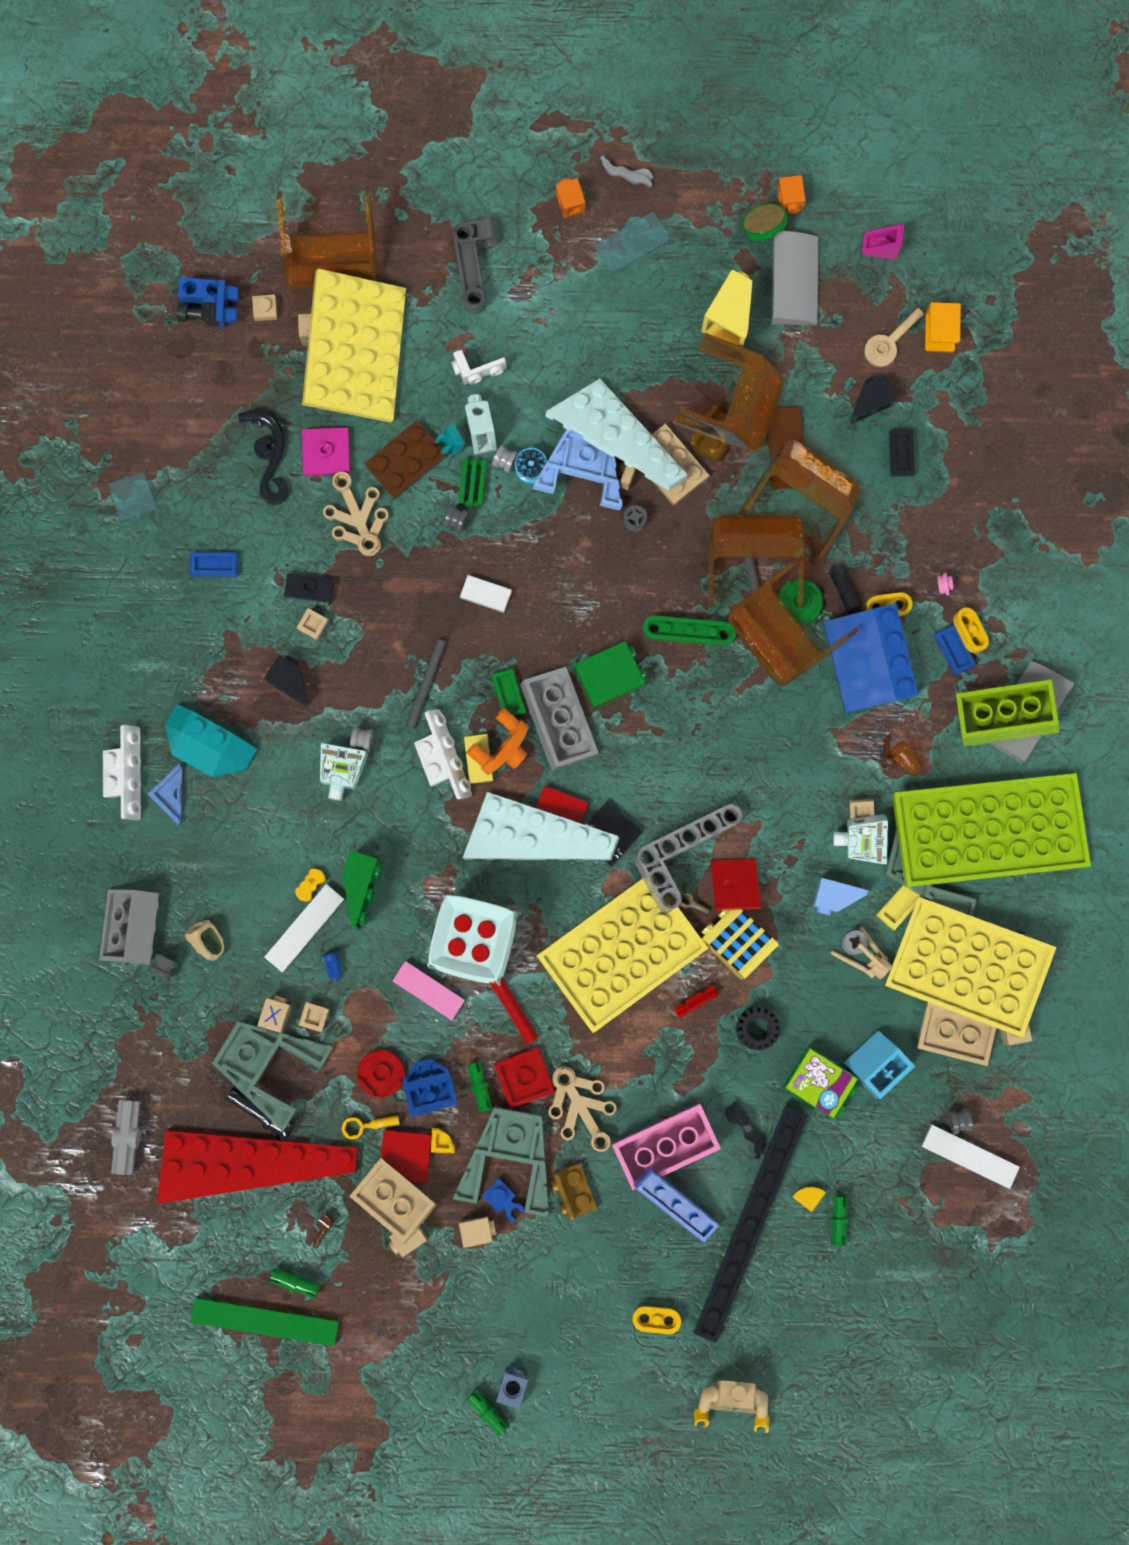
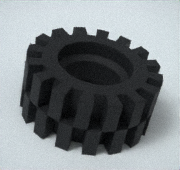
(771, 1021)

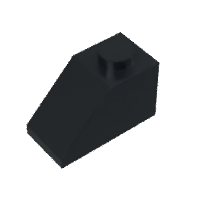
(873, 398)
(288, 678)

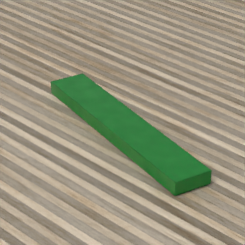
(264, 1321)

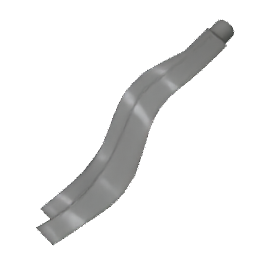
(635, 177)

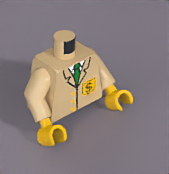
(736, 1398)

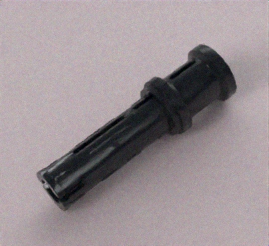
(247, 1106)

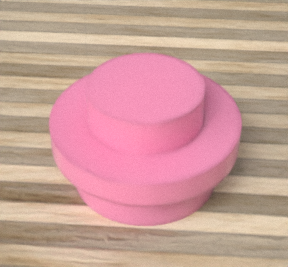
(945, 584)

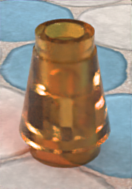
(905, 757)

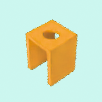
(942, 327)

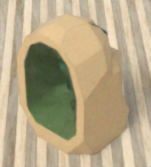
(205, 940)

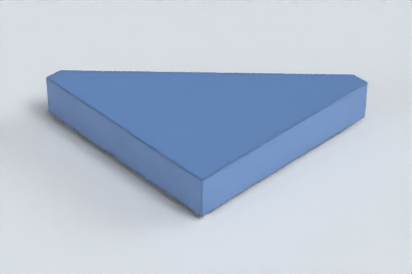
(169, 794)

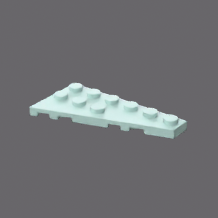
(616, 431)
(526, 833)

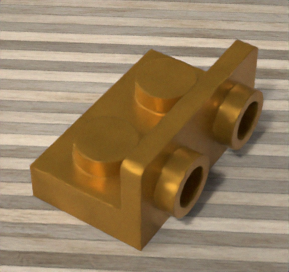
(707, 446)
(574, 1191)

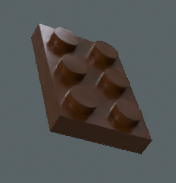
(405, 460)

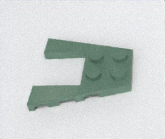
(948, 899)
(247, 1057)
(510, 1137)

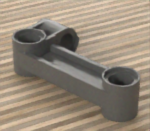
(481, 235)

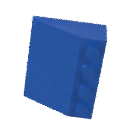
(874, 662)

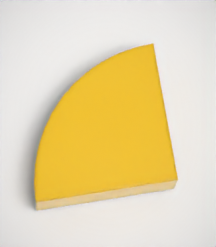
(441, 1142)
(809, 1197)

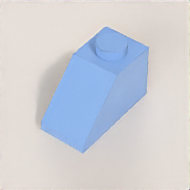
(835, 896)

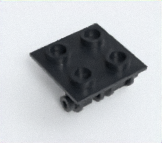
(614, 822)

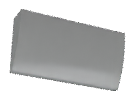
(794, 279)
(558, 718)
(1021, 748)

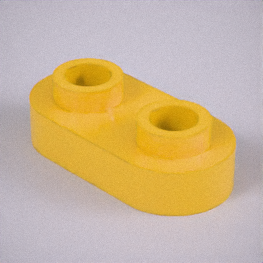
(888, 599)
(971, 630)
(656, 1320)

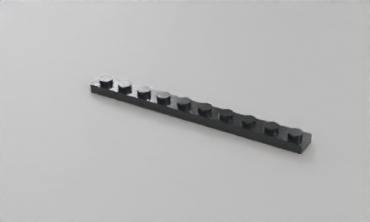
(750, 1224)

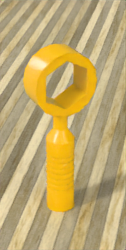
(374, 1124)

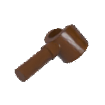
(886, 755)
(325, 1222)

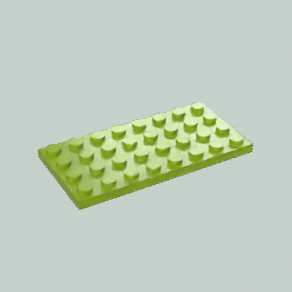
(990, 830)

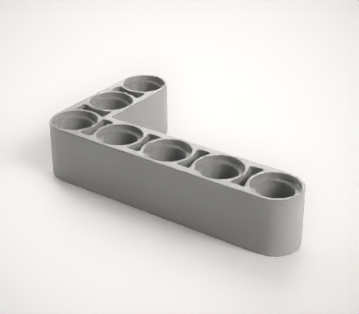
(680, 846)

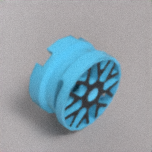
(529, 465)

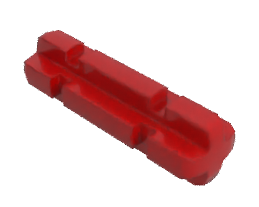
(696, 1001)

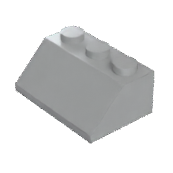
(129, 926)

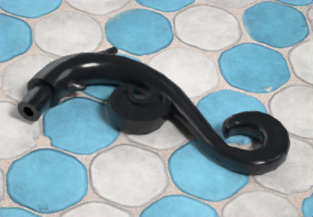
(264, 418)

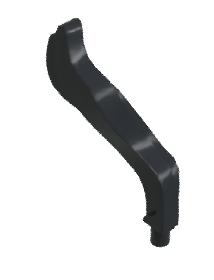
(743, 1120)

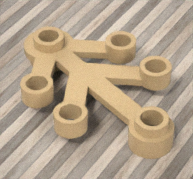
(357, 518)
(579, 1105)

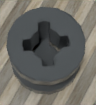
(634, 513)
(456, 518)
(163, 966)
(960, 1121)

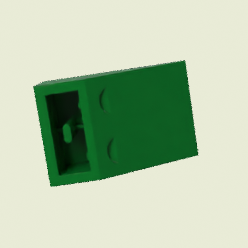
(359, 879)

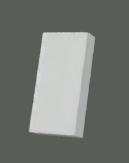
(485, 594)

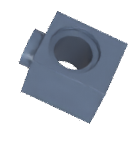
(509, 1398)

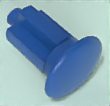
(332, 965)

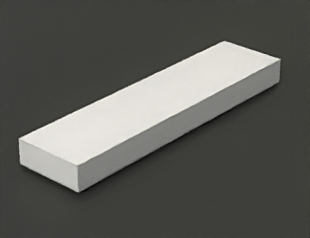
(304, 928)
(970, 1156)

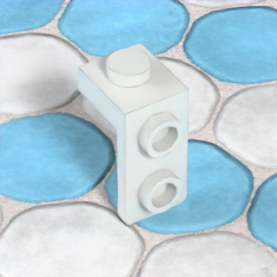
(475, 375)

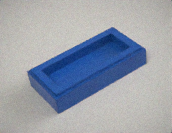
(214, 564)
(954, 651)

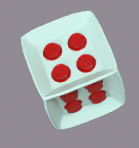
(472, 939)

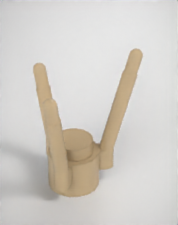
(878, 963)

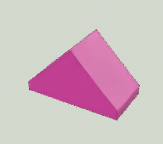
(883, 242)

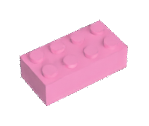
(667, 1144)

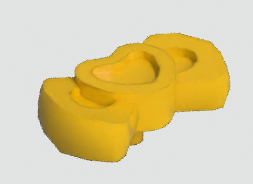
(310, 884)

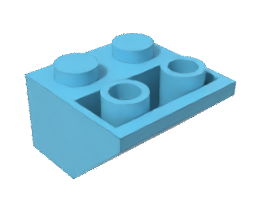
(879, 1065)

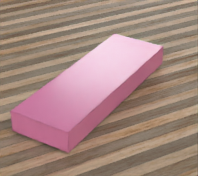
(428, 990)

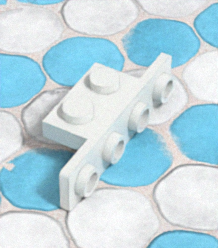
(440, 757)
(122, 773)

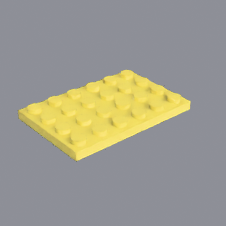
(354, 346)
(621, 954)
(970, 967)

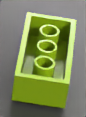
(1007, 713)

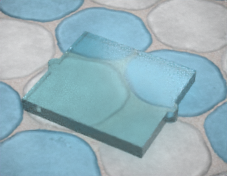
(132, 497)

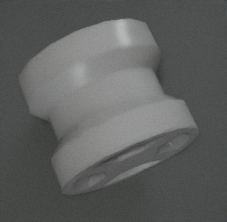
(504, 459)
(361, 739)
(850, 941)

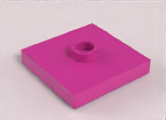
(325, 451)

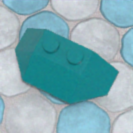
(206, 744)

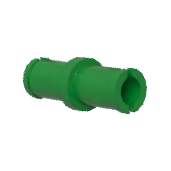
(479, 1087)
(839, 1220)
(294, 1283)
(487, 1412)

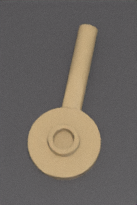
(881, 349)

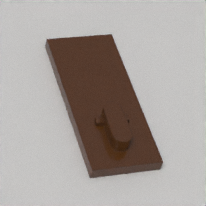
(785, 426)

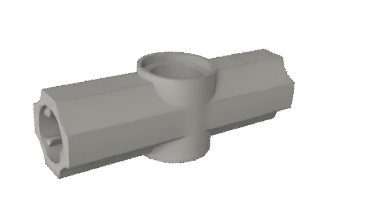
(126, 1137)

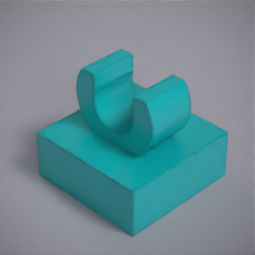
(452, 439)

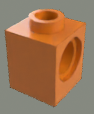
(791, 194)
(570, 197)

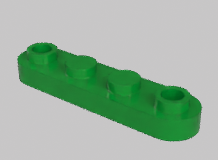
(689, 631)

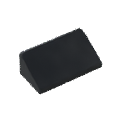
(845, 588)

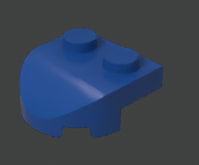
(428, 1088)

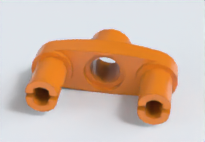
(509, 750)

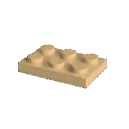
(695, 472)
(955, 1035)
(393, 1200)

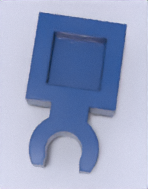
(500, 1197)

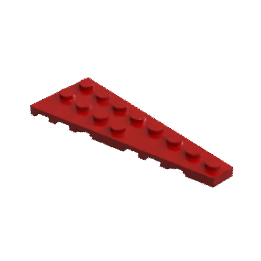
(220, 1164)

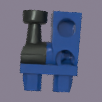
(213, 300)

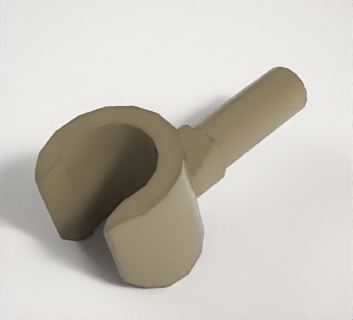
(688, 902)

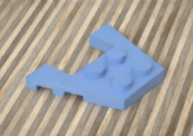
(582, 460)

